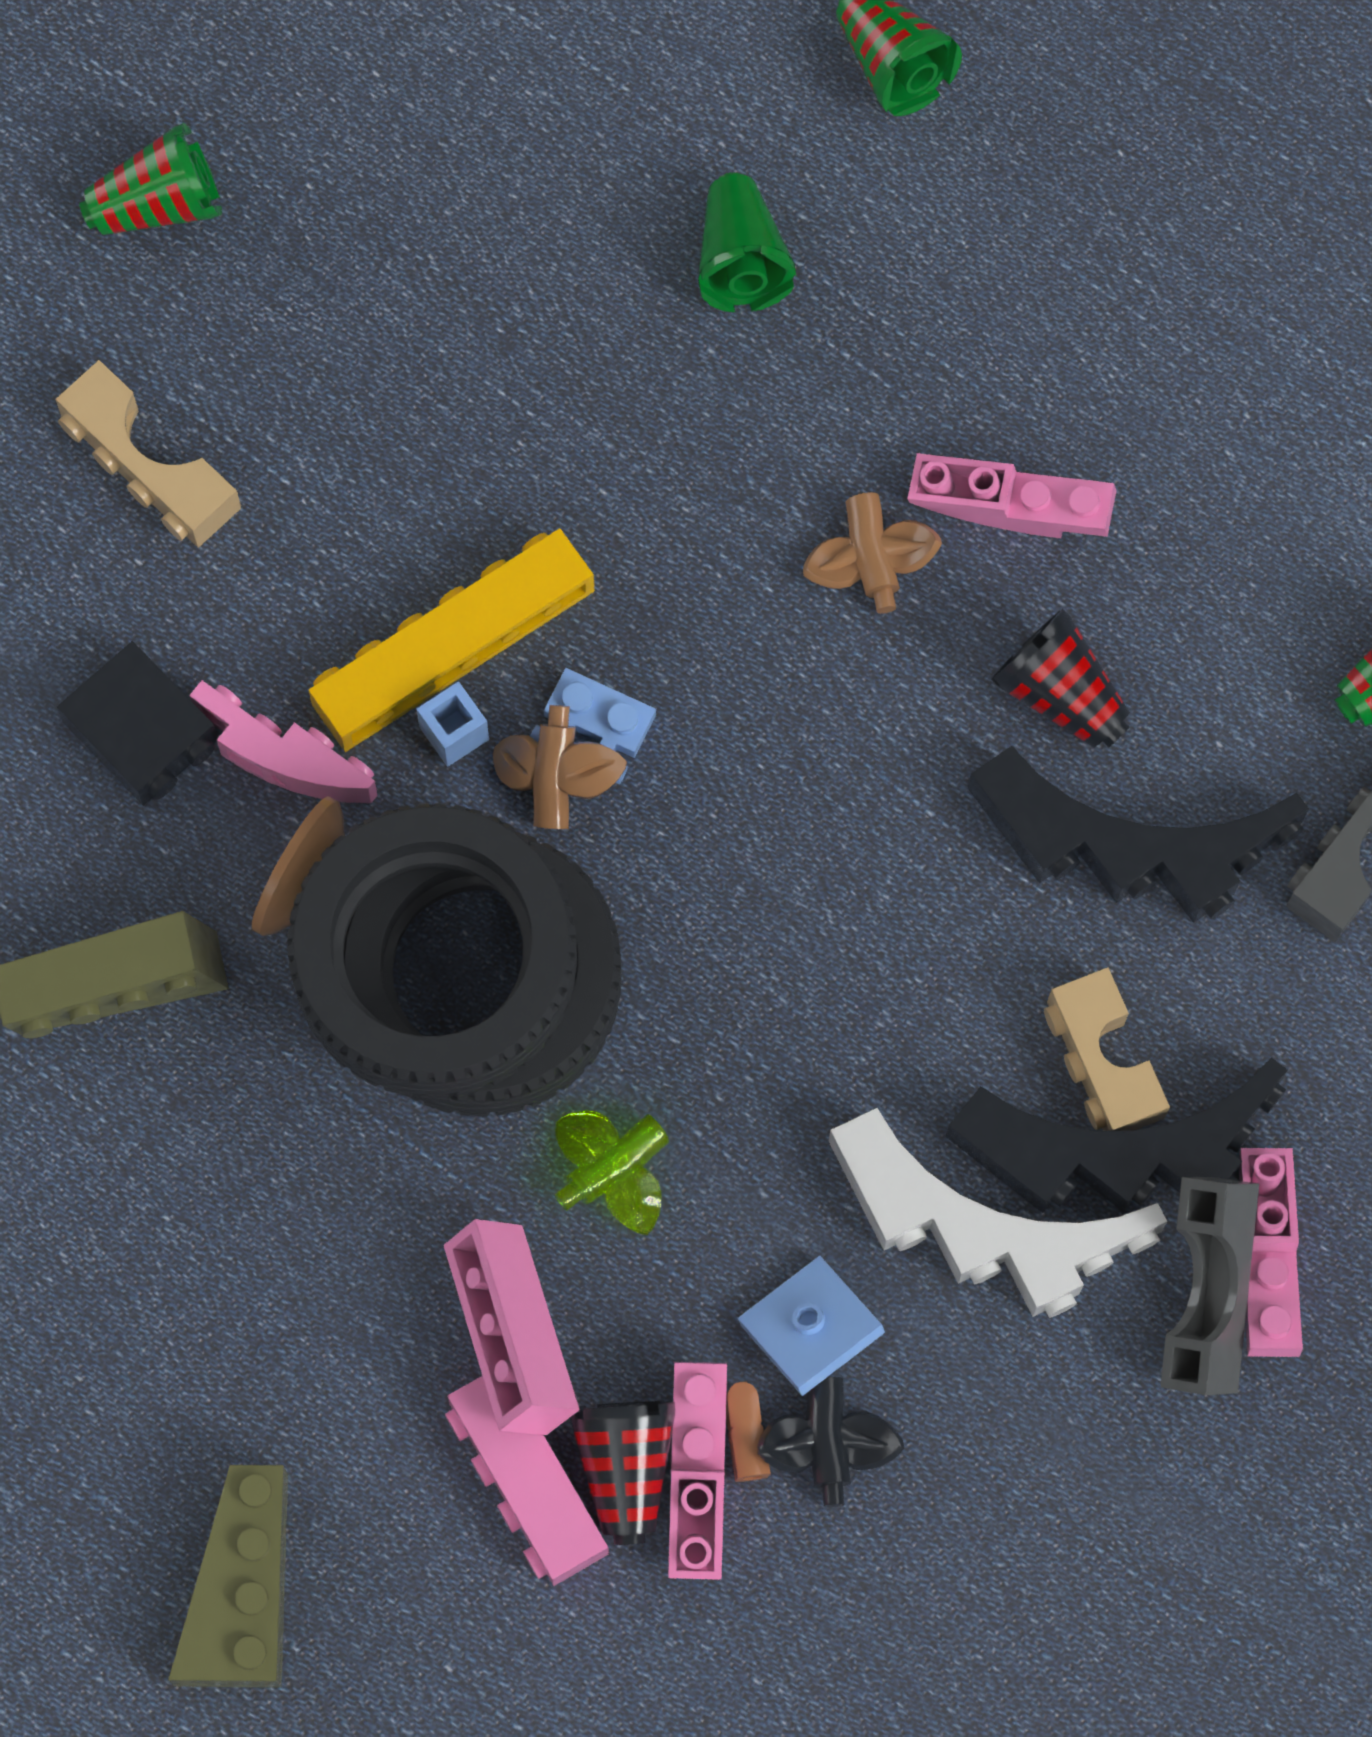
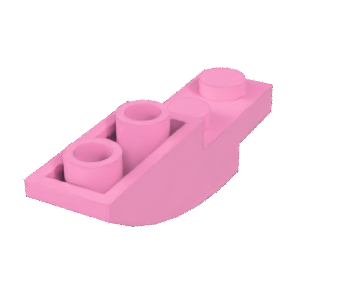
(1009, 499)
(297, 761)
(1273, 1291)
(697, 1471)

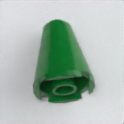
(742, 248)

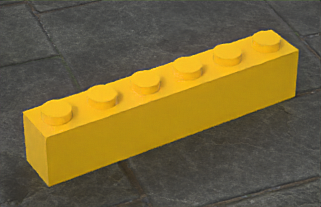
(451, 639)

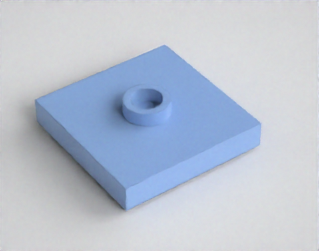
(811, 1325)

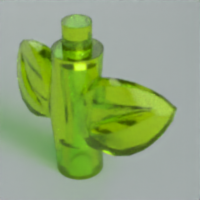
(612, 1166)

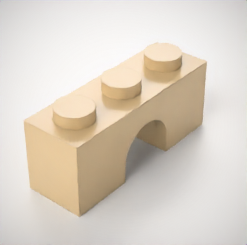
(1117, 1095)

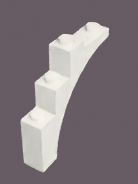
(1041, 1256)

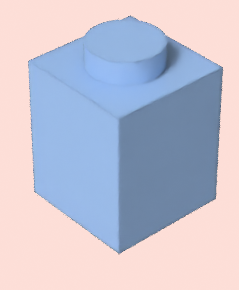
(453, 724)

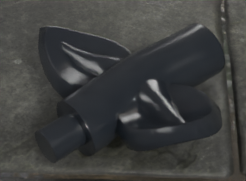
(829, 1441)

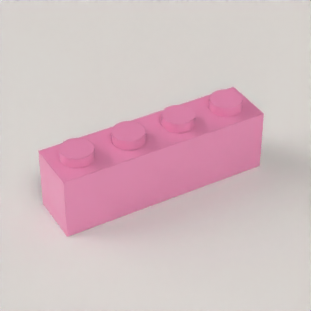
(511, 1327)
(533, 1487)

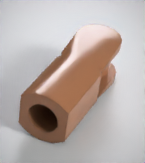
(744, 1428)

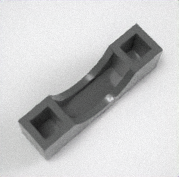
(1335, 887)
(1207, 1342)

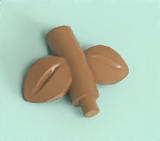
(872, 552)
(556, 768)

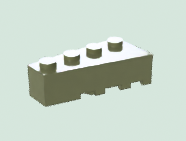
(111, 975)
(238, 1598)

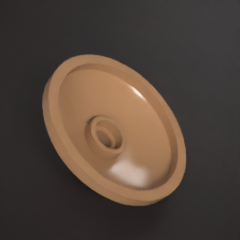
(305, 848)

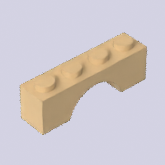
(188, 494)

